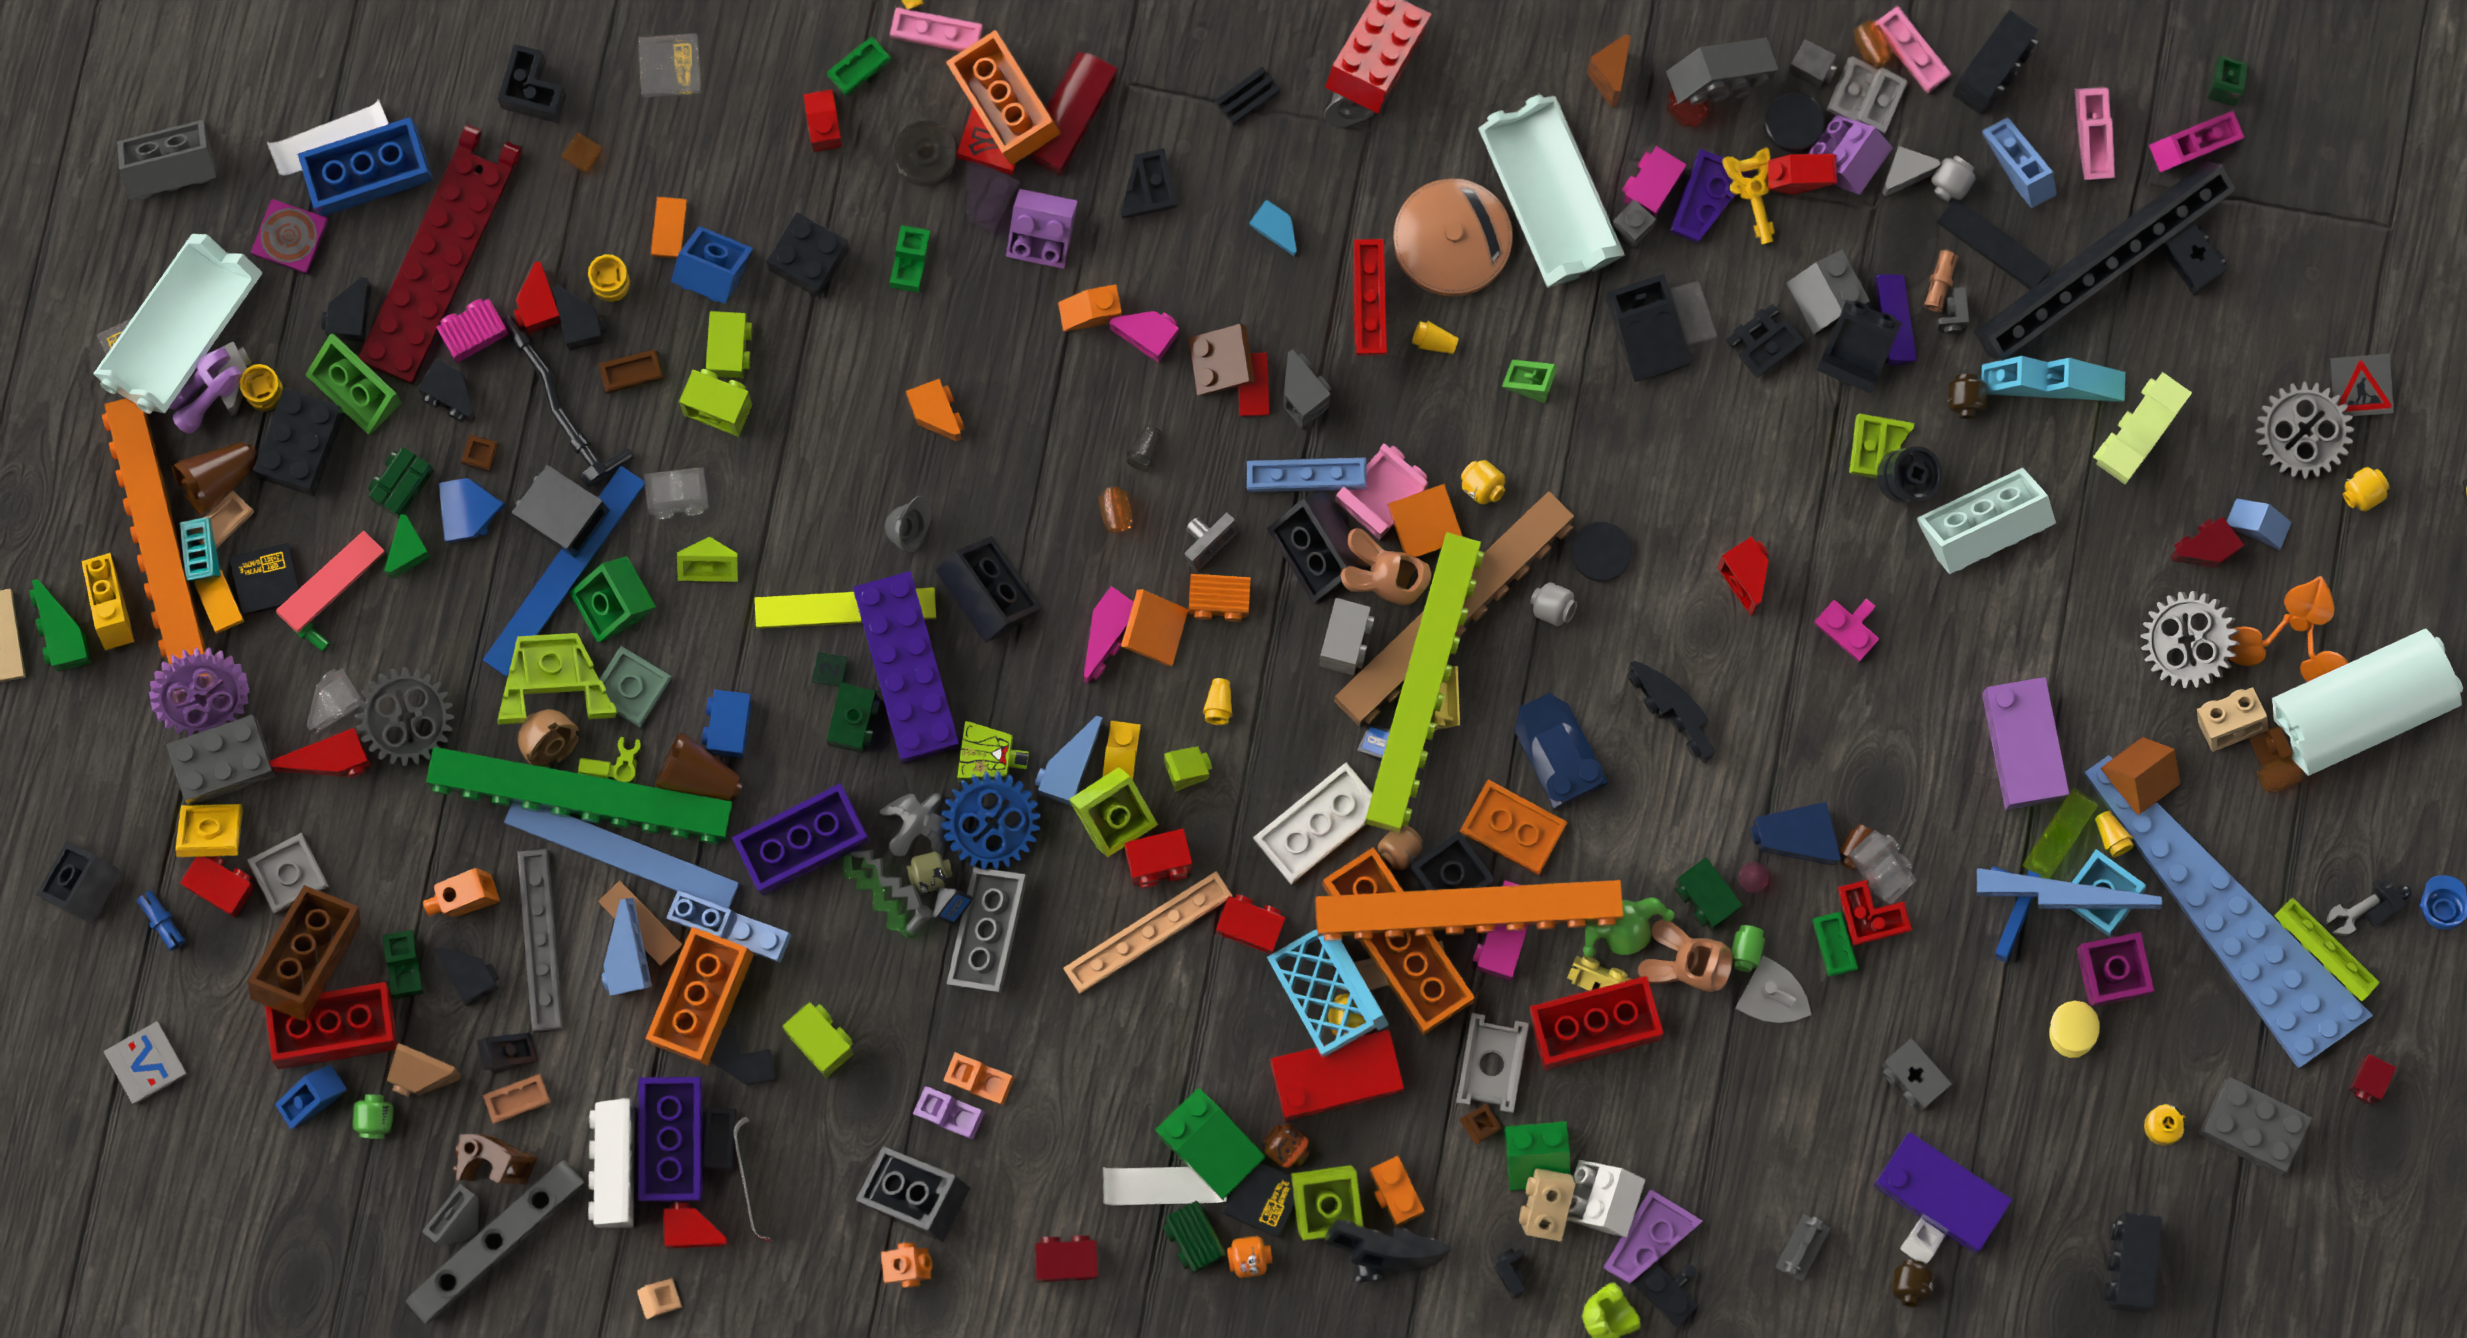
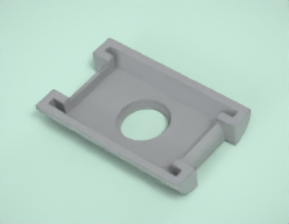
(1498, 1039)

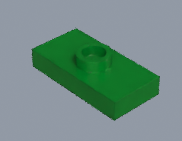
(858, 66)
(1834, 944)

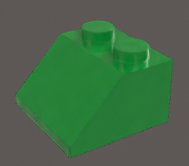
(612, 598)
(1534, 1147)

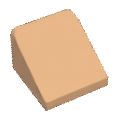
(659, 1298)

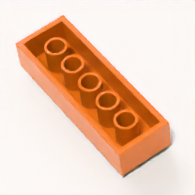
(1410, 964)

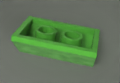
(352, 385)

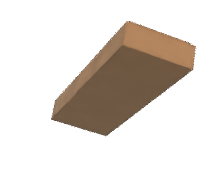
(656, 937)

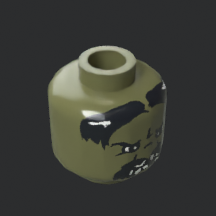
(929, 872)

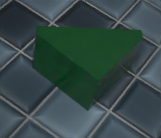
(2228, 81)

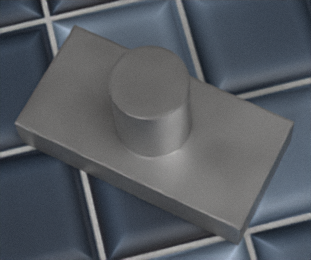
(1208, 539)

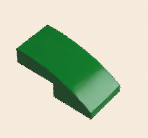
(910, 259)

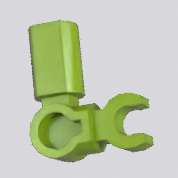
(622, 771)

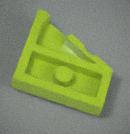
(1873, 440)

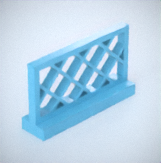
(1352, 982)

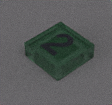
(829, 669)

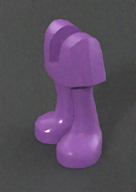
(190, 416)

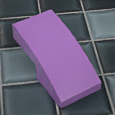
(949, 1113)

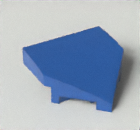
(466, 509)

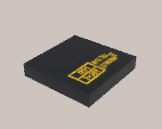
(264, 578)
(1263, 1200)

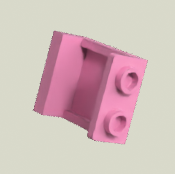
(1387, 481)

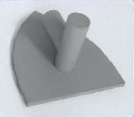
(1774, 995)

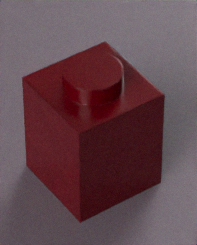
(2372, 1079)

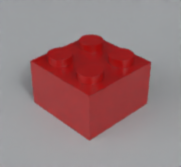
(1158, 858)

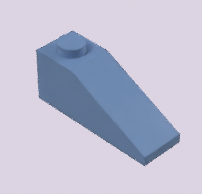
(2021, 162)
(1067, 768)
(626, 958)

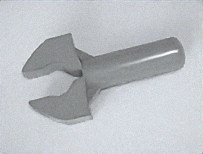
(2352, 914)

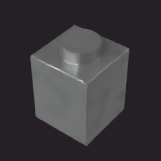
(1813, 64)
(1633, 223)

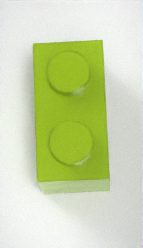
(727, 344)

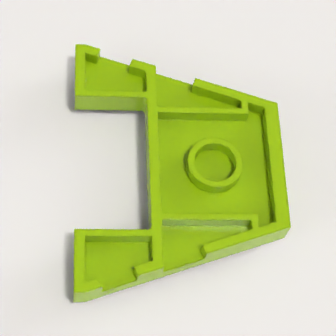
(551, 666)

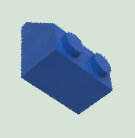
(711, 265)

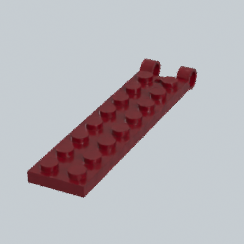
(438, 259)

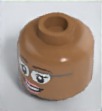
(1400, 848)

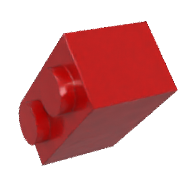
(217, 884)
(1250, 924)

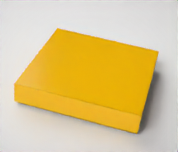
(209, 830)

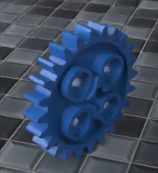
(1011, 836)

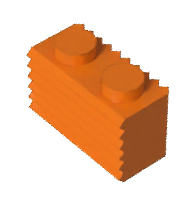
(1219, 597)

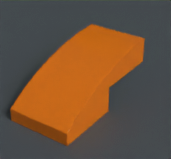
(979, 1079)

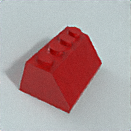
(1595, 1023)

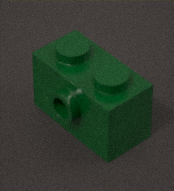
(852, 718)

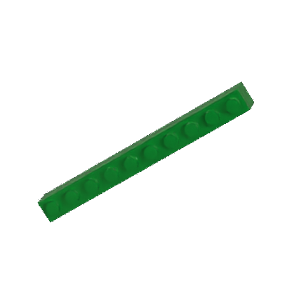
(579, 794)

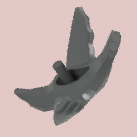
(918, 818)

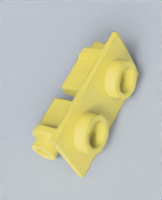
(1449, 713)
(1590, 972)

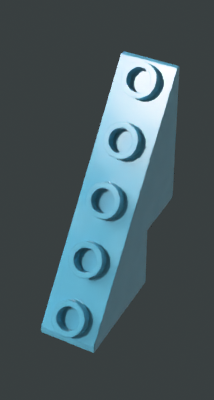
(2054, 379)

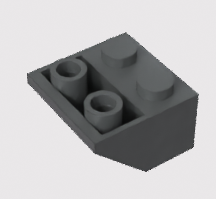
(1304, 393)

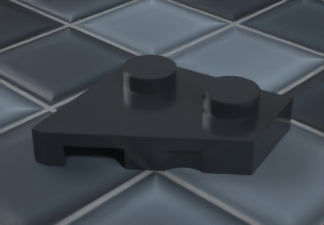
(1149, 185)

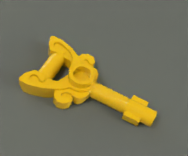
(1752, 188)

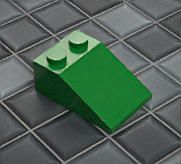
(1210, 1144)

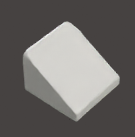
(1923, 1241)

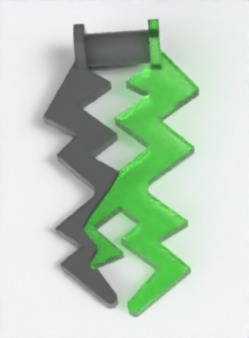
(877, 885)

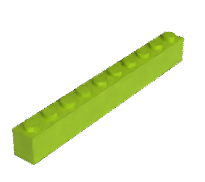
(1422, 683)

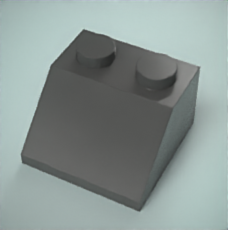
(1825, 289)

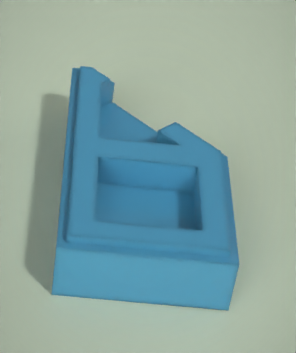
(1275, 226)

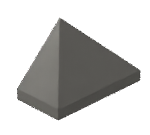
(455, 1219)

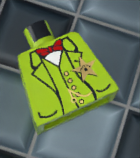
(987, 751)

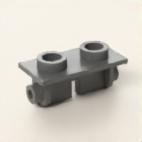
(1803, 1247)

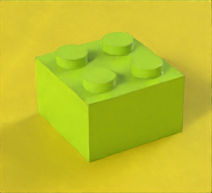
(716, 402)
(1113, 811)
(818, 1039)
(1324, 1198)

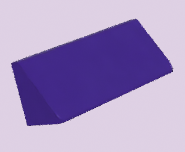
(1893, 300)

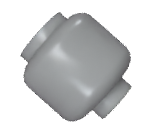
(1953, 178)
(1553, 604)

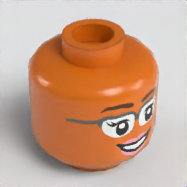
(1249, 1257)

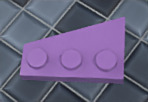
(1652, 1233)

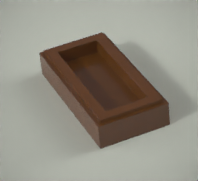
(631, 371)

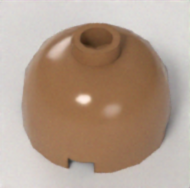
(547, 737)

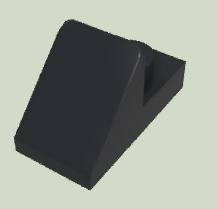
(506, 1051)

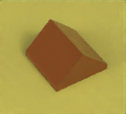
(1608, 68)
(2143, 773)

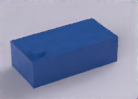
(365, 167)

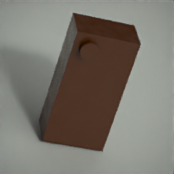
(304, 953)

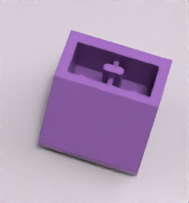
(1858, 151)
(1041, 228)

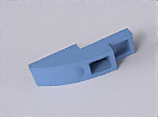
(724, 923)

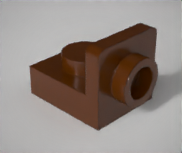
(2270, 745)

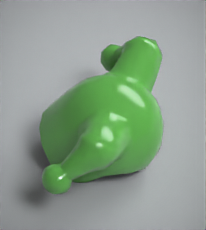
(1630, 932)

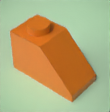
(1090, 308)

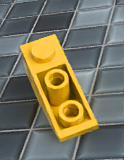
(107, 602)

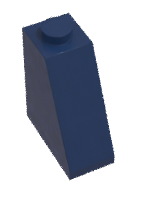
(1798, 834)

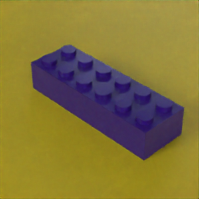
(906, 667)

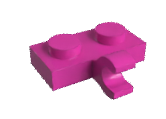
(1848, 628)

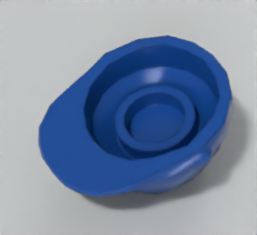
(2444, 902)

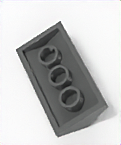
(987, 930)

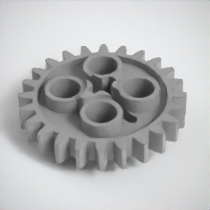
(2324, 449)
(2216, 634)

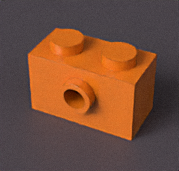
(1396, 1191)

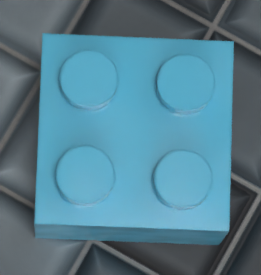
(2105, 873)

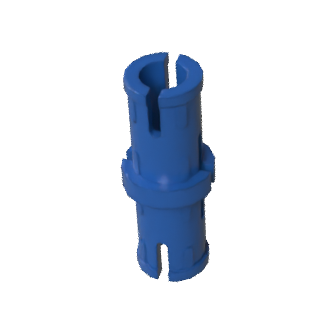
(161, 920)

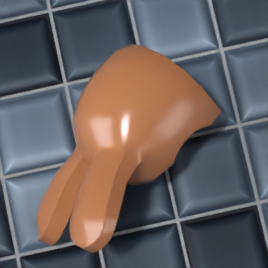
(1388, 571)
(1699, 961)

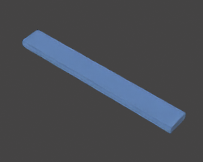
(624, 854)

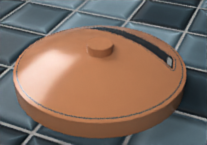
(1452, 237)

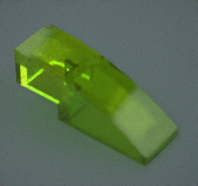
(2060, 834)

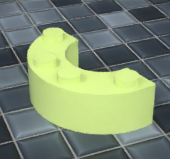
(2141, 430)

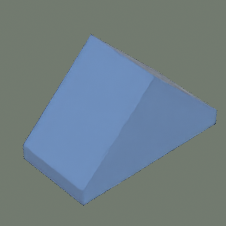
(2259, 522)

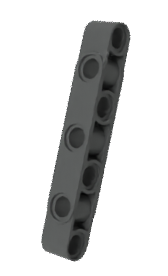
(477, 1259)

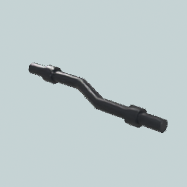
(525, 344)

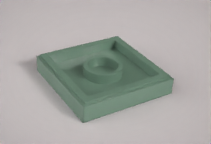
(633, 685)

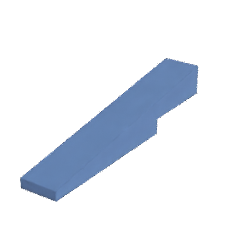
(2060, 894)

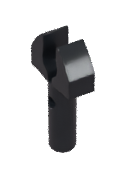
(597, 472)

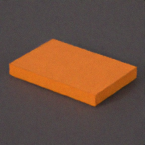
(1513, 827)

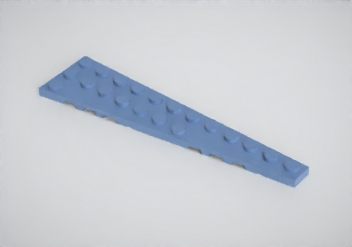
(2276, 974)

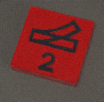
(979, 146)

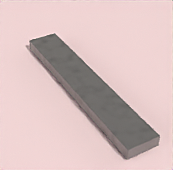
(540, 940)

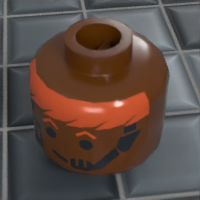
(1286, 1145)

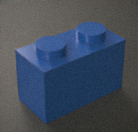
(728, 723)

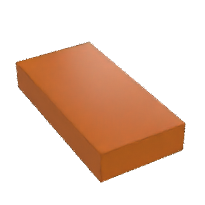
(668, 227)

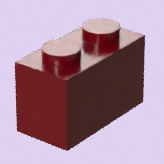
(1066, 1260)

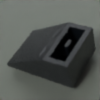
(1648, 327)

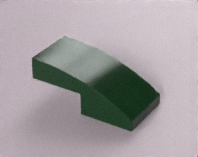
(402, 964)

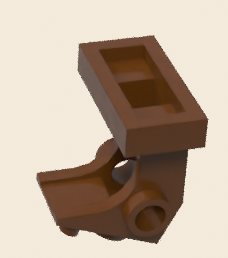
(508, 1163)

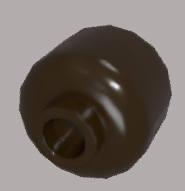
(1967, 395)
(1912, 1283)

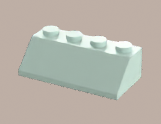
(1987, 520)

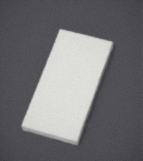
(1316, 824)

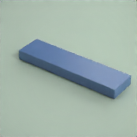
(1306, 475)

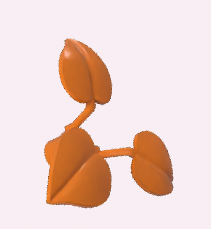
(2307, 606)

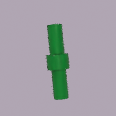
(314, 637)

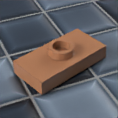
(516, 1099)

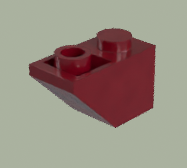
(2209, 547)

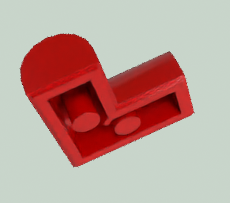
(1865, 921)

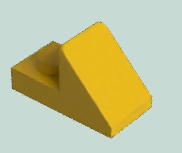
(1121, 747)

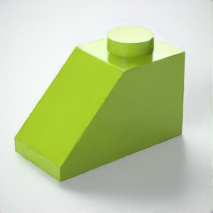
(1187, 767)

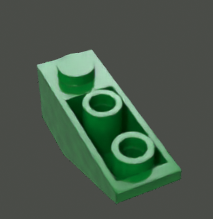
(64, 638)

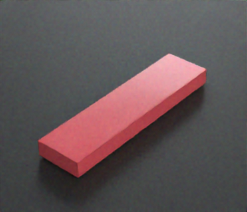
(330, 582)

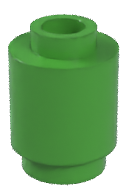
(1747, 948)

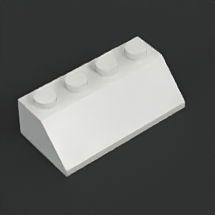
(613, 1164)

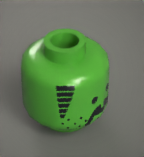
(373, 1116)

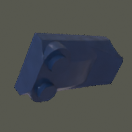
(1558, 750)

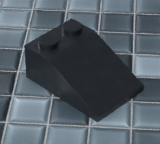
(913, 1193)

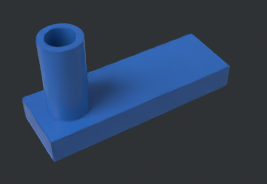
(2014, 923)

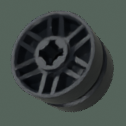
(1909, 474)

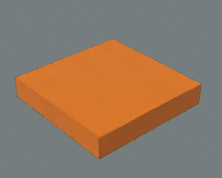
(1424, 520)
(1154, 627)

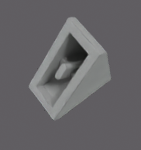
(1908, 169)

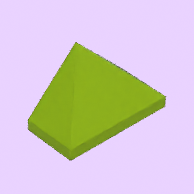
(707, 562)

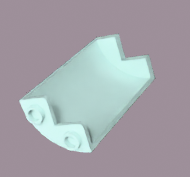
(1551, 190)
(177, 324)
(2368, 701)

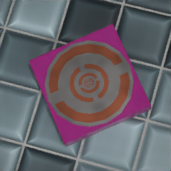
(289, 236)

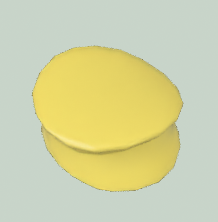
(2074, 1029)

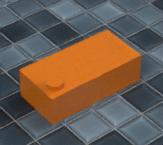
(1003, 97)
(699, 996)

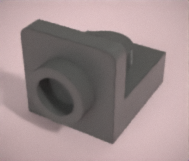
(1958, 308)

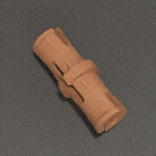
(1941, 281)

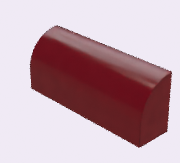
(1074, 109)

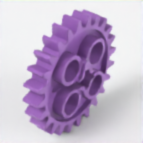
(198, 691)

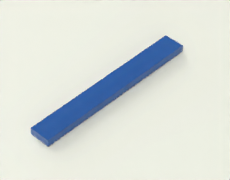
(563, 573)

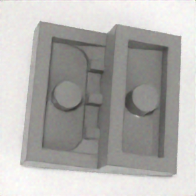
(1867, 94)

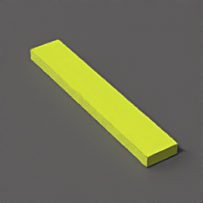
(822, 609)

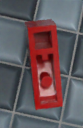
(333, 756)

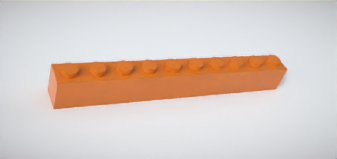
(153, 529)
(1468, 908)

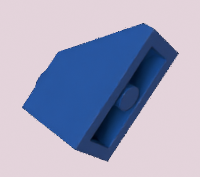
(310, 1096)

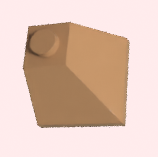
(418, 1073)

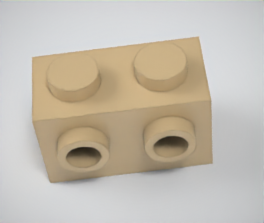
(2232, 719)
(1547, 1204)

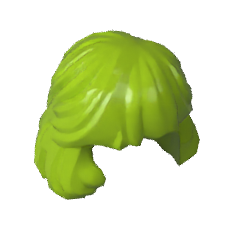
(1609, 1314)

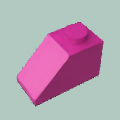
(1147, 332)

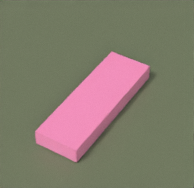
(934, 30)
(1913, 50)

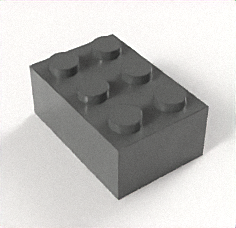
(1722, 71)
(221, 760)
(2254, 1126)

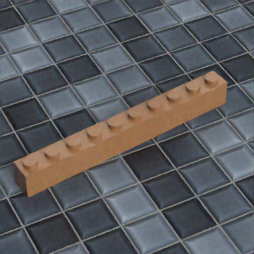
(1500, 565)

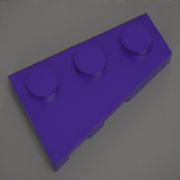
(1703, 196)

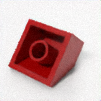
(1745, 572)

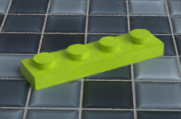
(2326, 949)

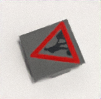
(2363, 384)

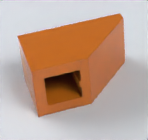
(933, 410)

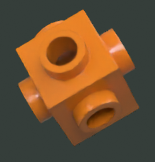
(906, 1265)

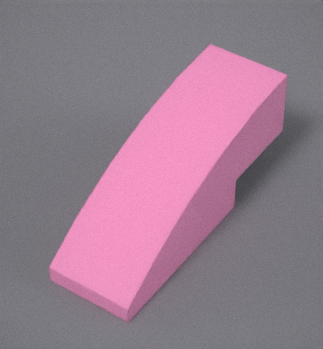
(2095, 132)

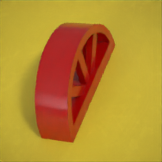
(1369, 297)

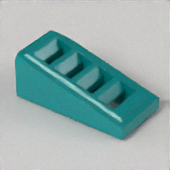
(191, 572)

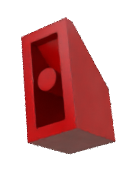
(822, 120)
(1801, 172)
(536, 302)
(689, 1229)

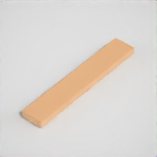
(1147, 932)

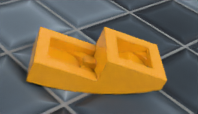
(219, 602)

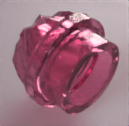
(1753, 877)

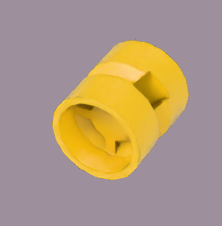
(609, 278)
(261, 387)

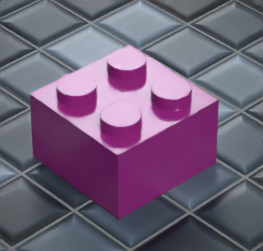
(2115, 969)

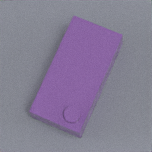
(2025, 743)

